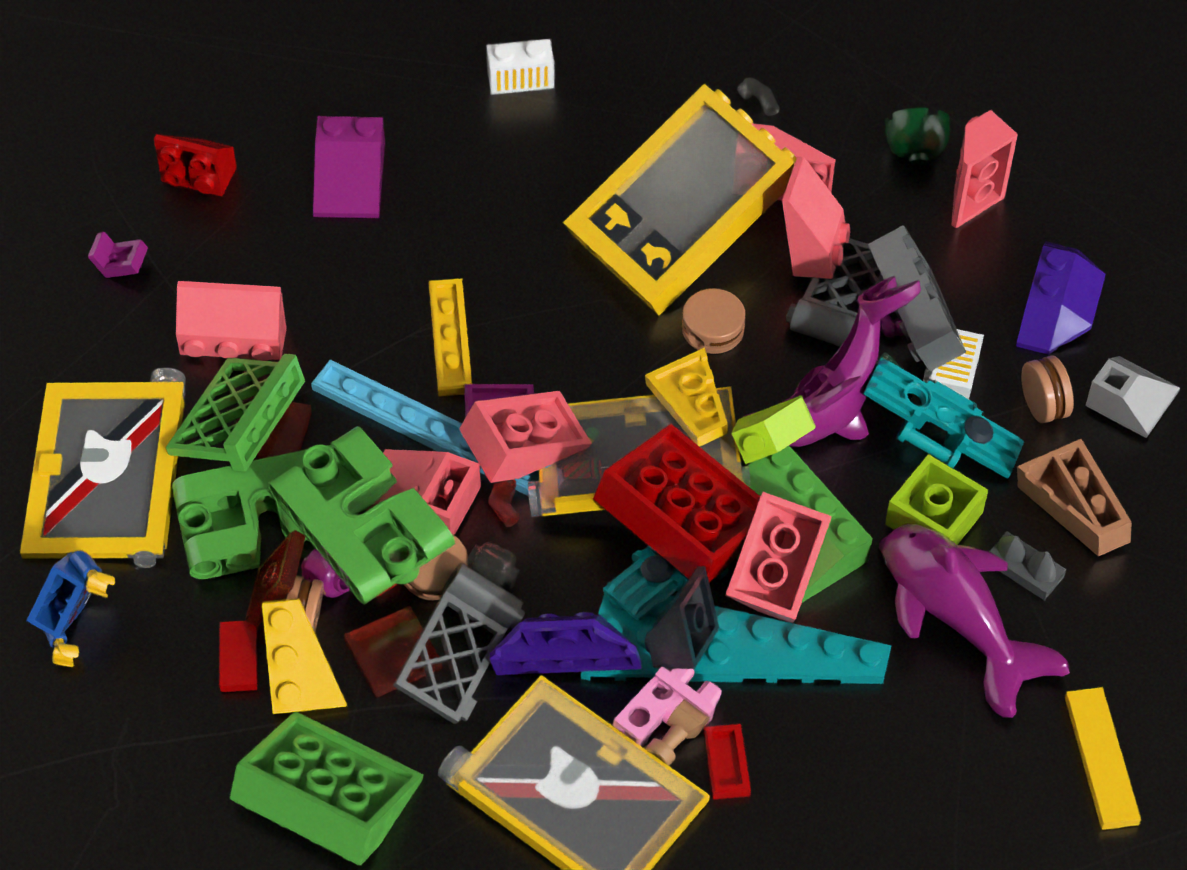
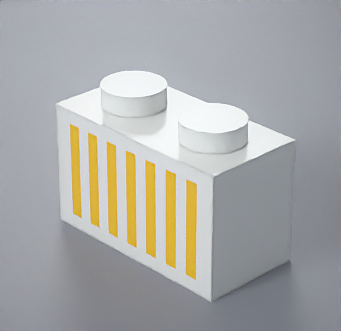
(520, 66)
(959, 372)

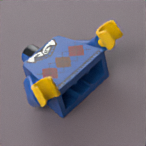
(64, 598)

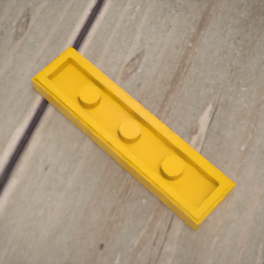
(450, 336)
(1102, 758)

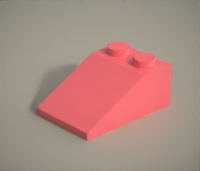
(813, 224)
(522, 434)

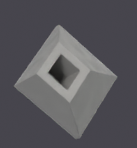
(1130, 395)

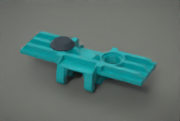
(947, 409)
(646, 583)

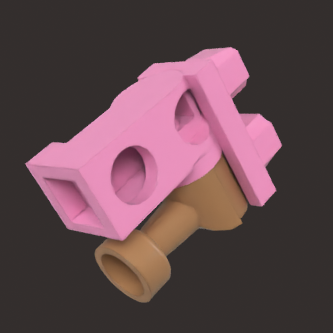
(673, 702)

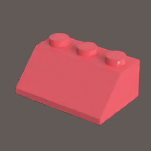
(982, 166)
(230, 320)
(778, 557)

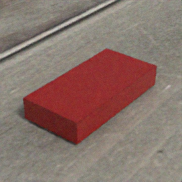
(238, 656)
(726, 761)

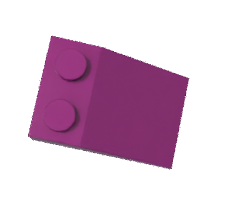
(348, 167)

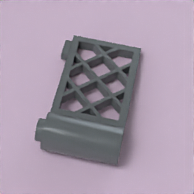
(831, 319)
(488, 608)

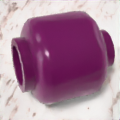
(316, 567)

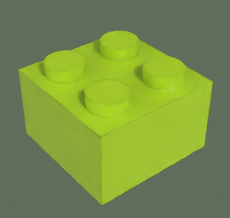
(938, 500)

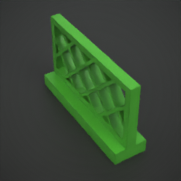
(257, 416)

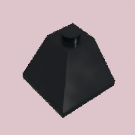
(684, 626)

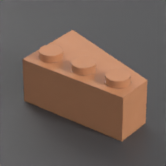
(1077, 496)

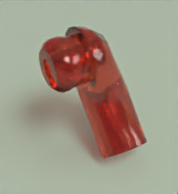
(501, 499)

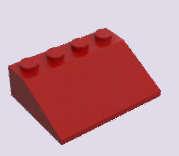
(680, 502)

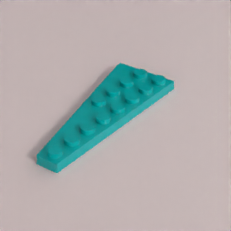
(757, 649)

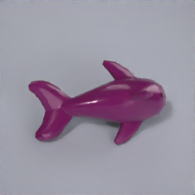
(837, 389)
(948, 584)

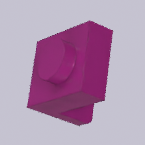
(117, 258)

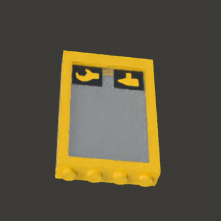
(682, 198)

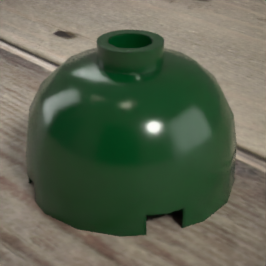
(917, 135)

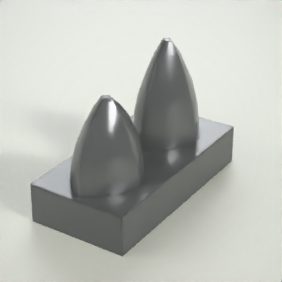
(1028, 566)

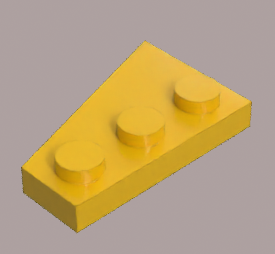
(690, 396)
(296, 662)

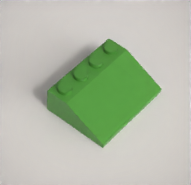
(845, 542)
(324, 787)

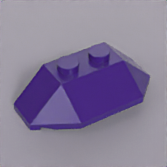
(1060, 299)
(564, 645)

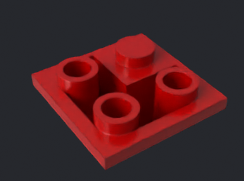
(195, 163)

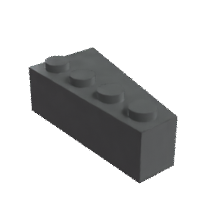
(926, 317)

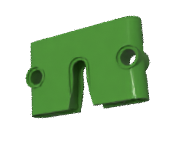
(227, 511)
(365, 545)

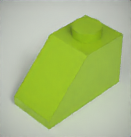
(772, 429)

